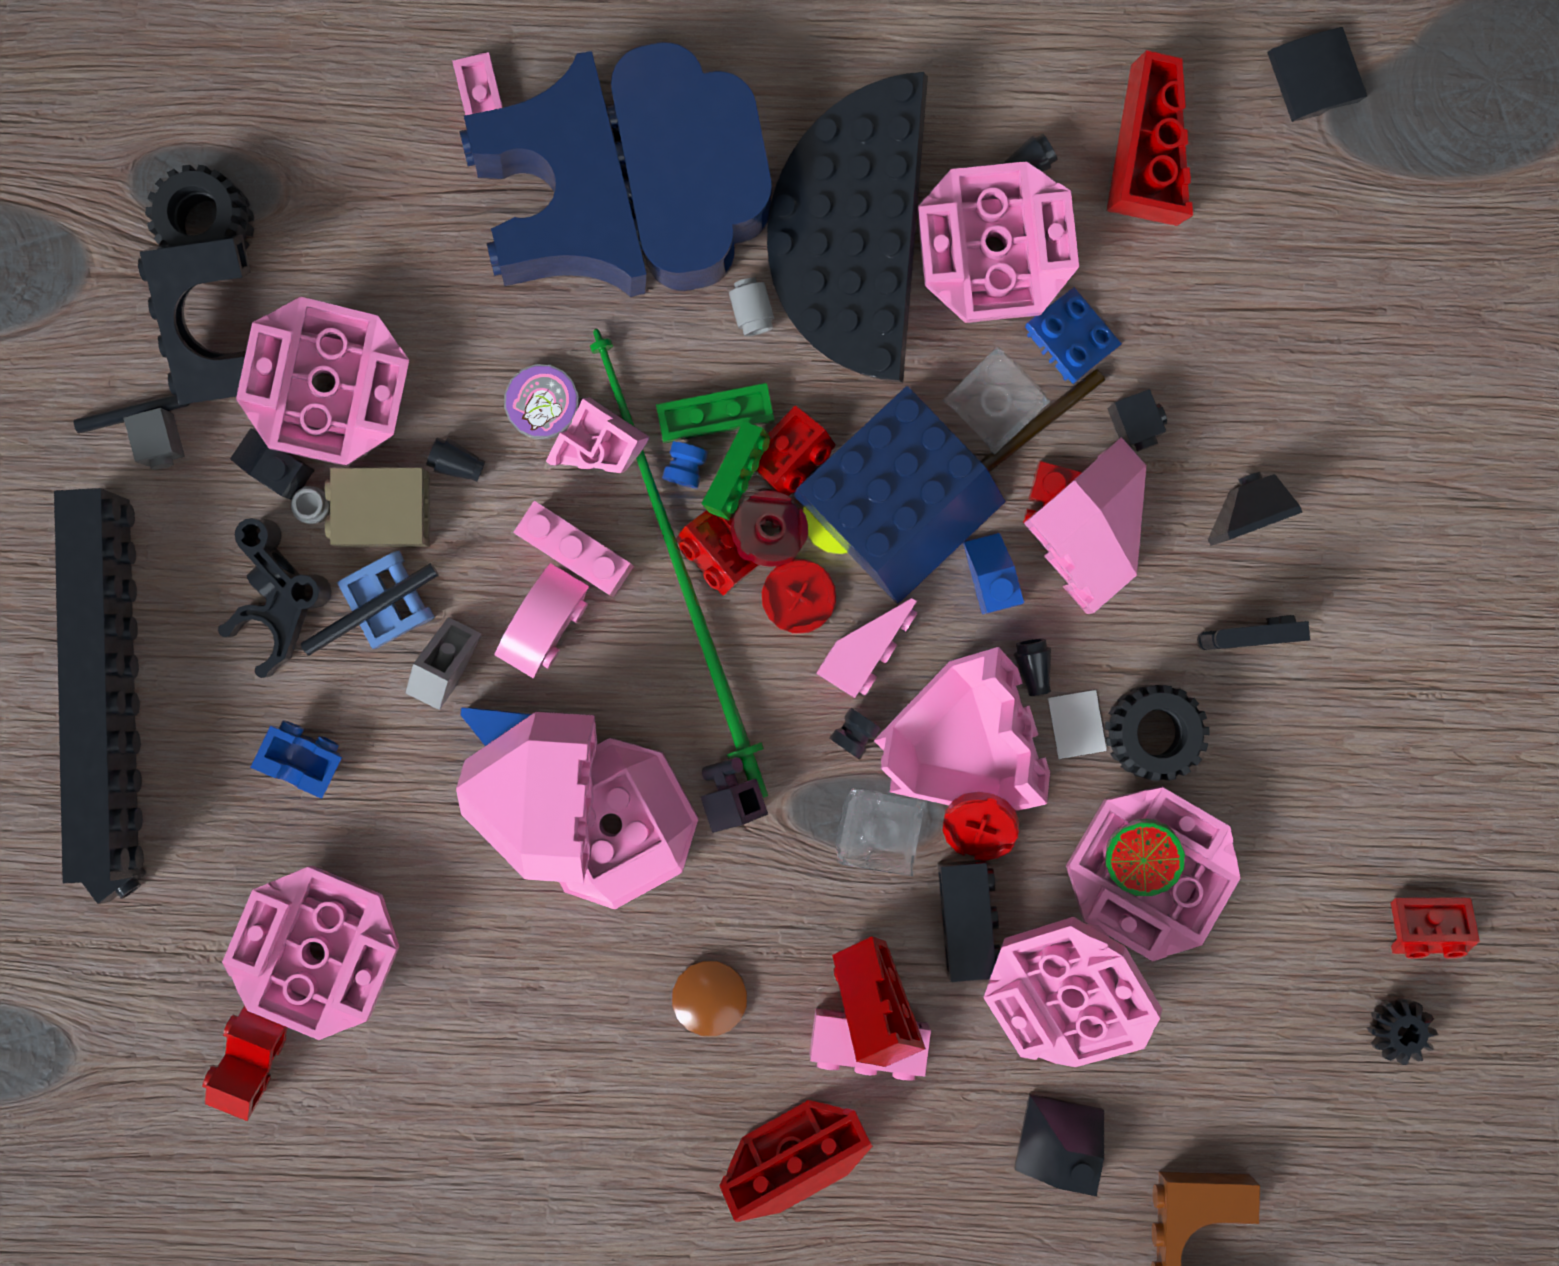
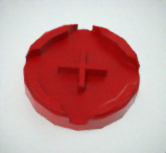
(798, 596)
(981, 825)

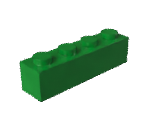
(736, 470)

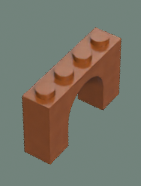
(1196, 1200)

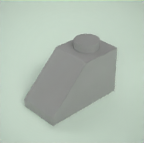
(442, 663)

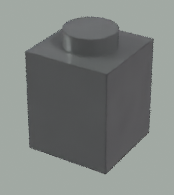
(154, 438)

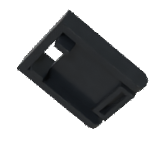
(1278, 630)

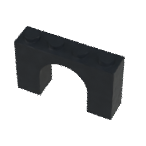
(171, 274)

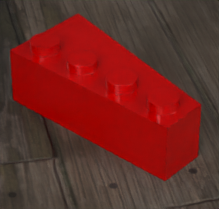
(1150, 157)

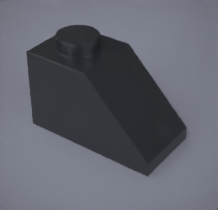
(271, 467)

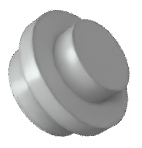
(310, 505)

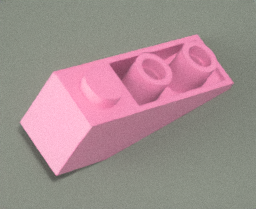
(856, 655)

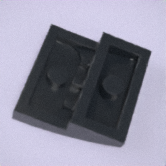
(1317, 74)

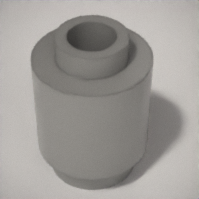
(751, 307)

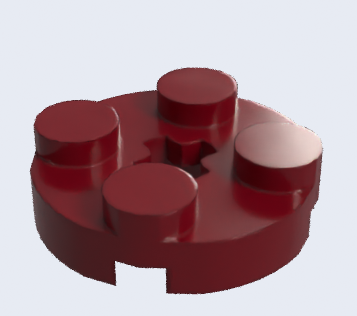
(754, 543)

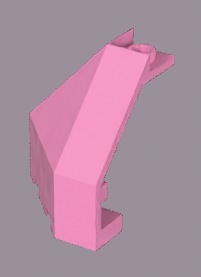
(1096, 527)
(967, 737)
(535, 795)

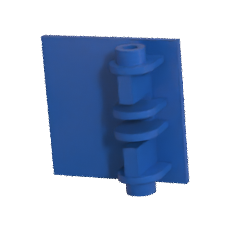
(1072, 335)

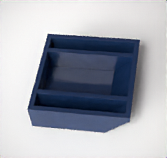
(901, 494)

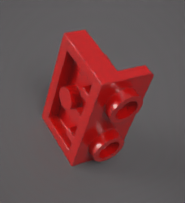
(794, 451)
(711, 547)
(1434, 927)

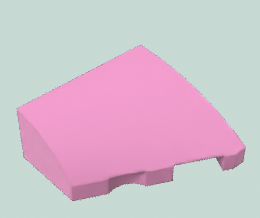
(598, 440)

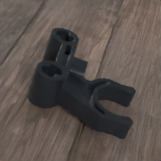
(282, 588)

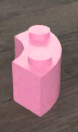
(542, 620)

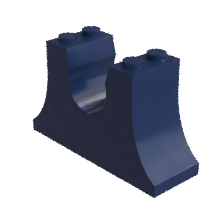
(571, 147)

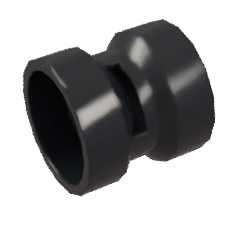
(855, 733)

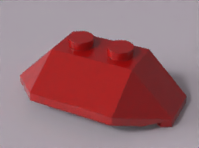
(793, 1159)

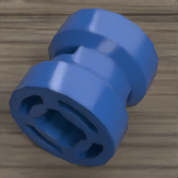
(685, 468)

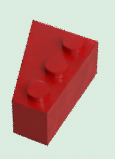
(876, 1004)

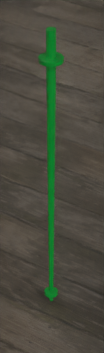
(734, 721)

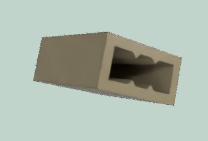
(378, 507)

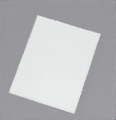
(1077, 724)

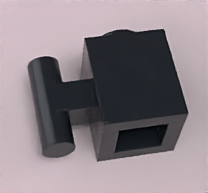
(733, 801)

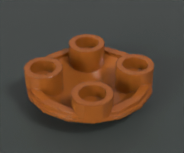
(709, 998)

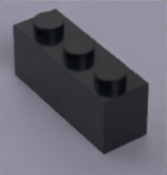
(968, 919)

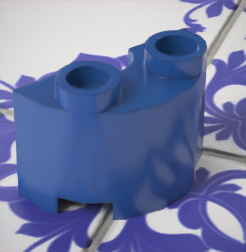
(298, 758)

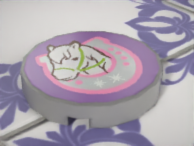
(541, 401)

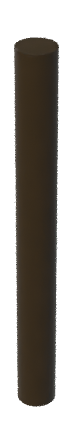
(1045, 418)

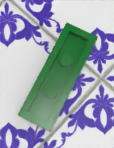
(714, 413)

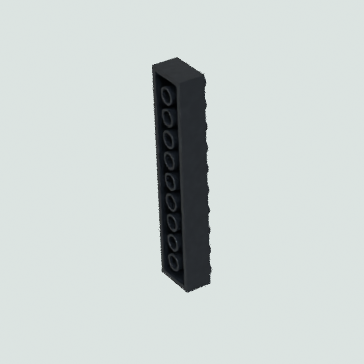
(97, 686)

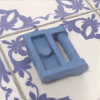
(367, 584)

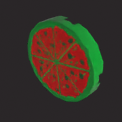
(1145, 857)

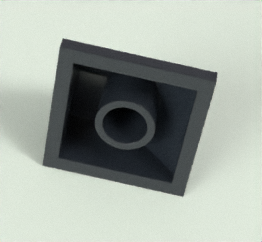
(1252, 507)
(1062, 1144)

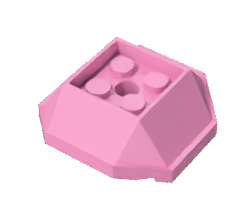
(1021, 210)
(314, 339)
(654, 831)
(1171, 919)
(274, 959)
(1071, 995)

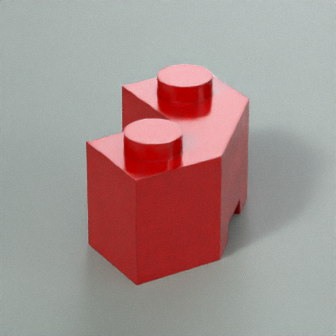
(244, 1069)

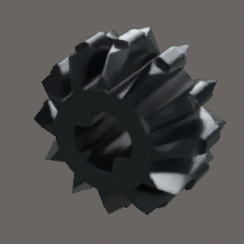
(1416, 1036)

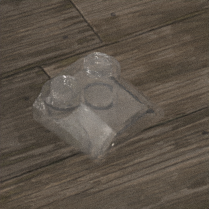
(997, 399)
(879, 831)

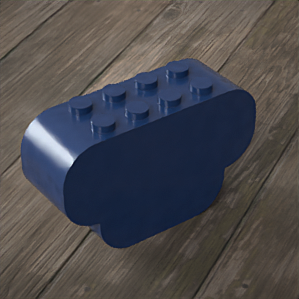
(690, 162)

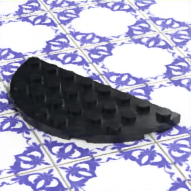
(848, 226)

